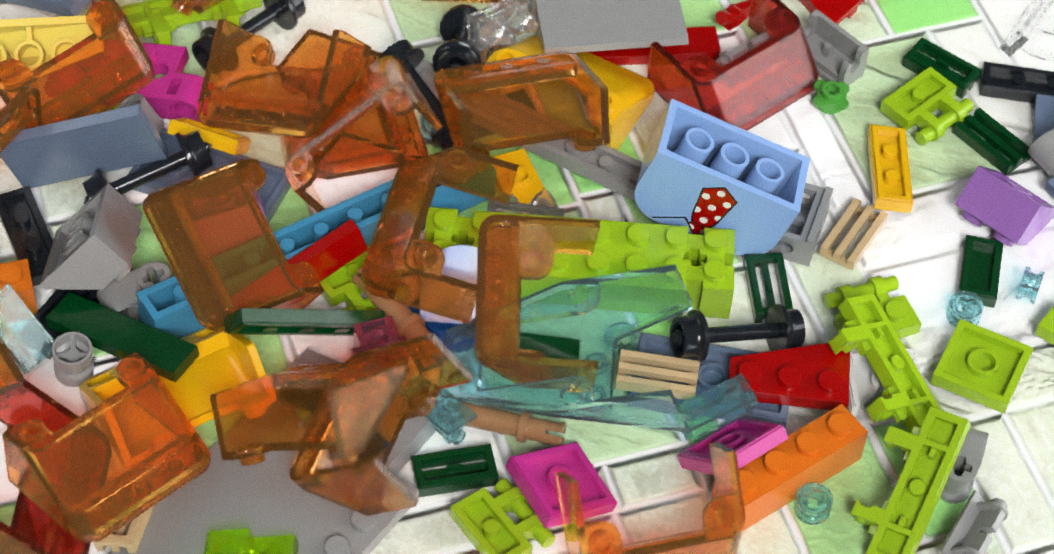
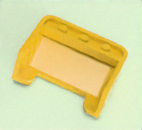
(627, 91)
(221, 364)

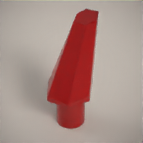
(733, 15)

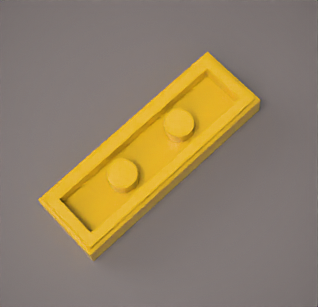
(889, 168)

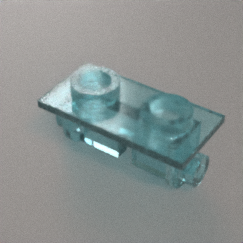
(729, 399)
(450, 417)

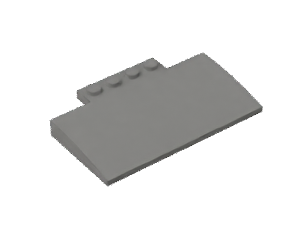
(272, 503)

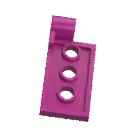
(175, 93)

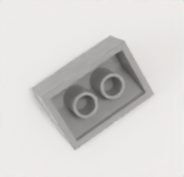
(94, 244)

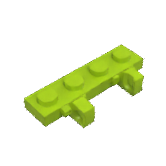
(158, 17)
(873, 335)
(928, 463)

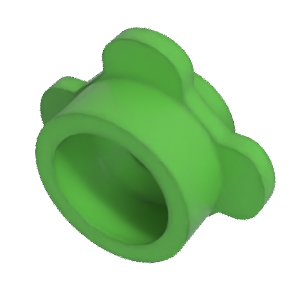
(830, 96)

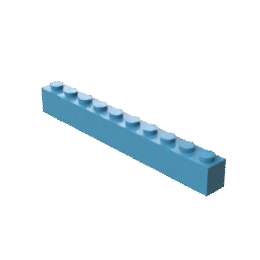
(168, 309)

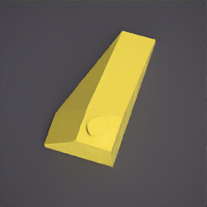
(40, 39)

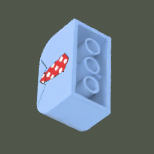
(719, 178)

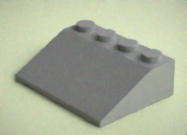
(608, 24)

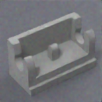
(834, 50)
(804, 232)

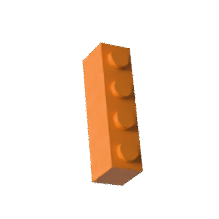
(806, 457)

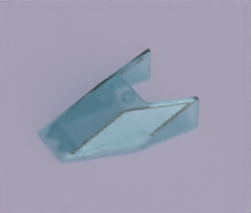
(599, 315)

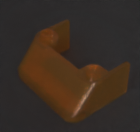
(90, 73)
(513, 251)
(410, 268)
(367, 483)
(721, 518)

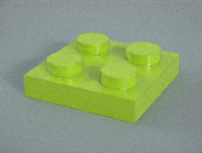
(982, 366)

